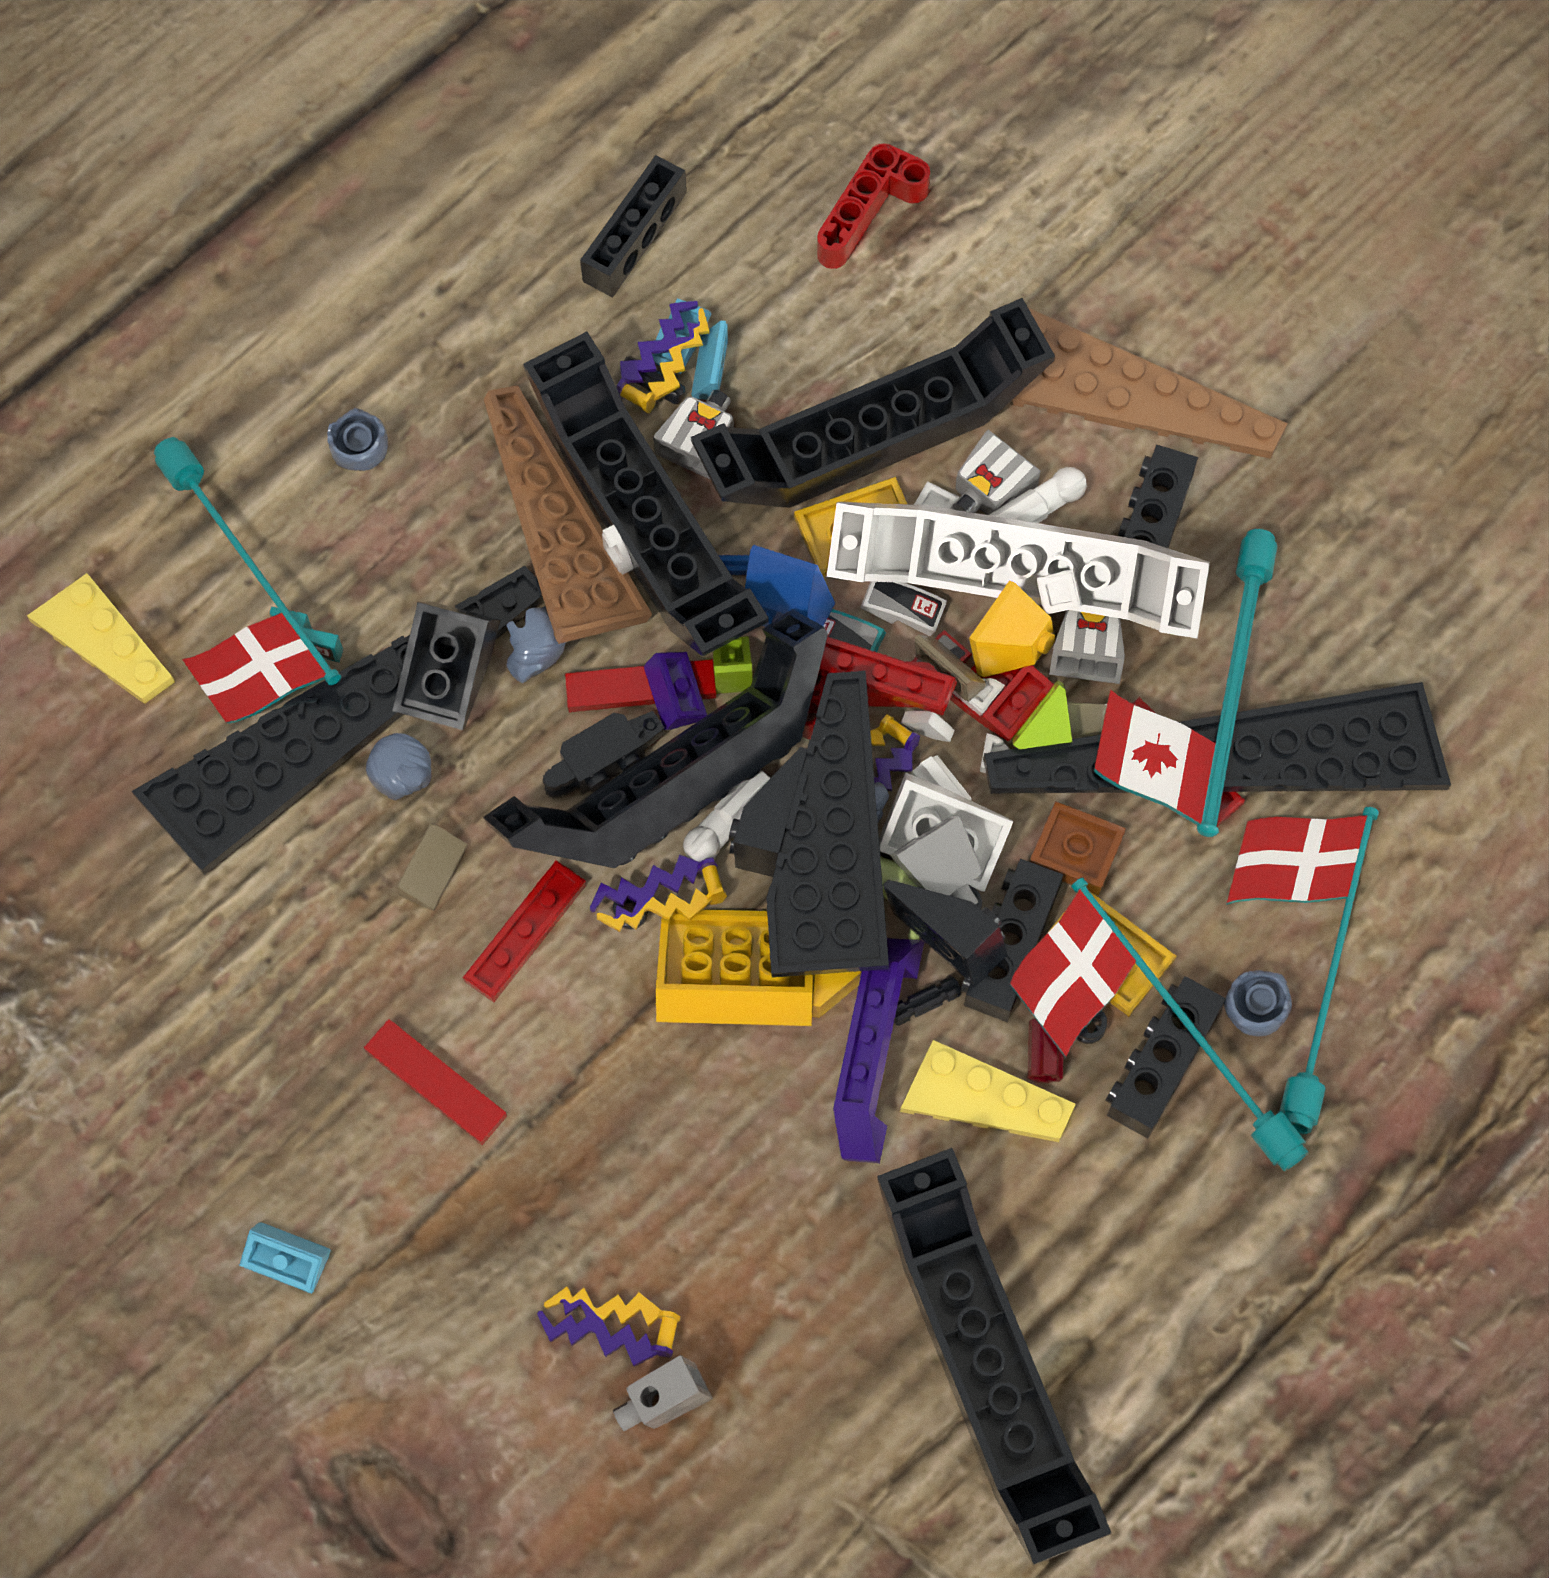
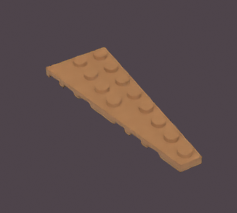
(1130, 392)
(562, 534)

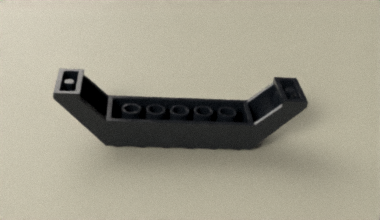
(880, 419)
(639, 499)
(687, 770)
(988, 1359)

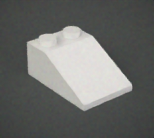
(924, 805)

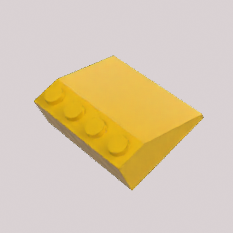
(721, 973)

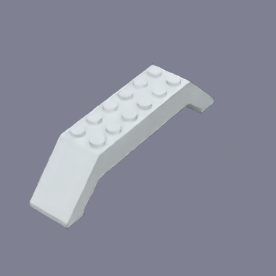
(985, 551)

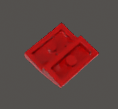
(1014, 703)

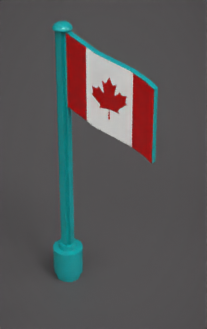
(1164, 757)

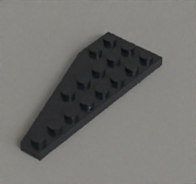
(828, 874)

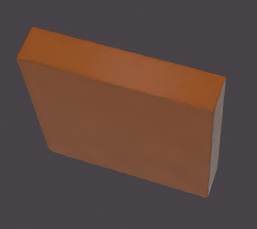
(1078, 846)

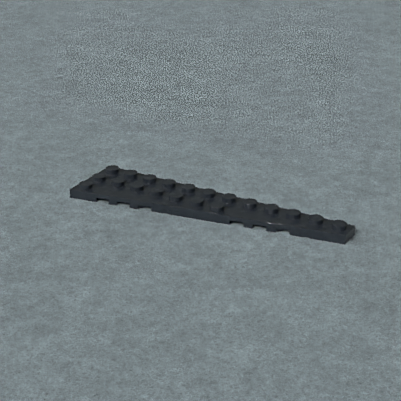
(1323, 744)
(263, 770)

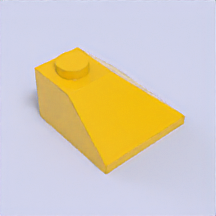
(1011, 633)

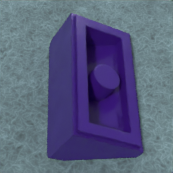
(674, 689)

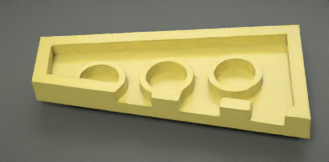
(102, 637)
(975, 1093)

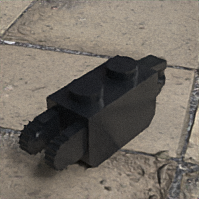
(601, 753)

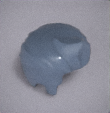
(357, 440)
(533, 645)
(399, 766)
(1258, 1002)

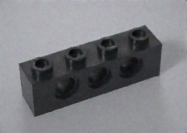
(633, 226)
(1168, 469)
(1039, 887)
(1143, 1111)

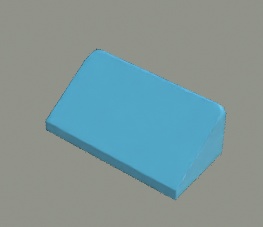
(710, 361)
(284, 1257)

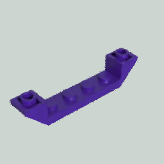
(866, 1051)

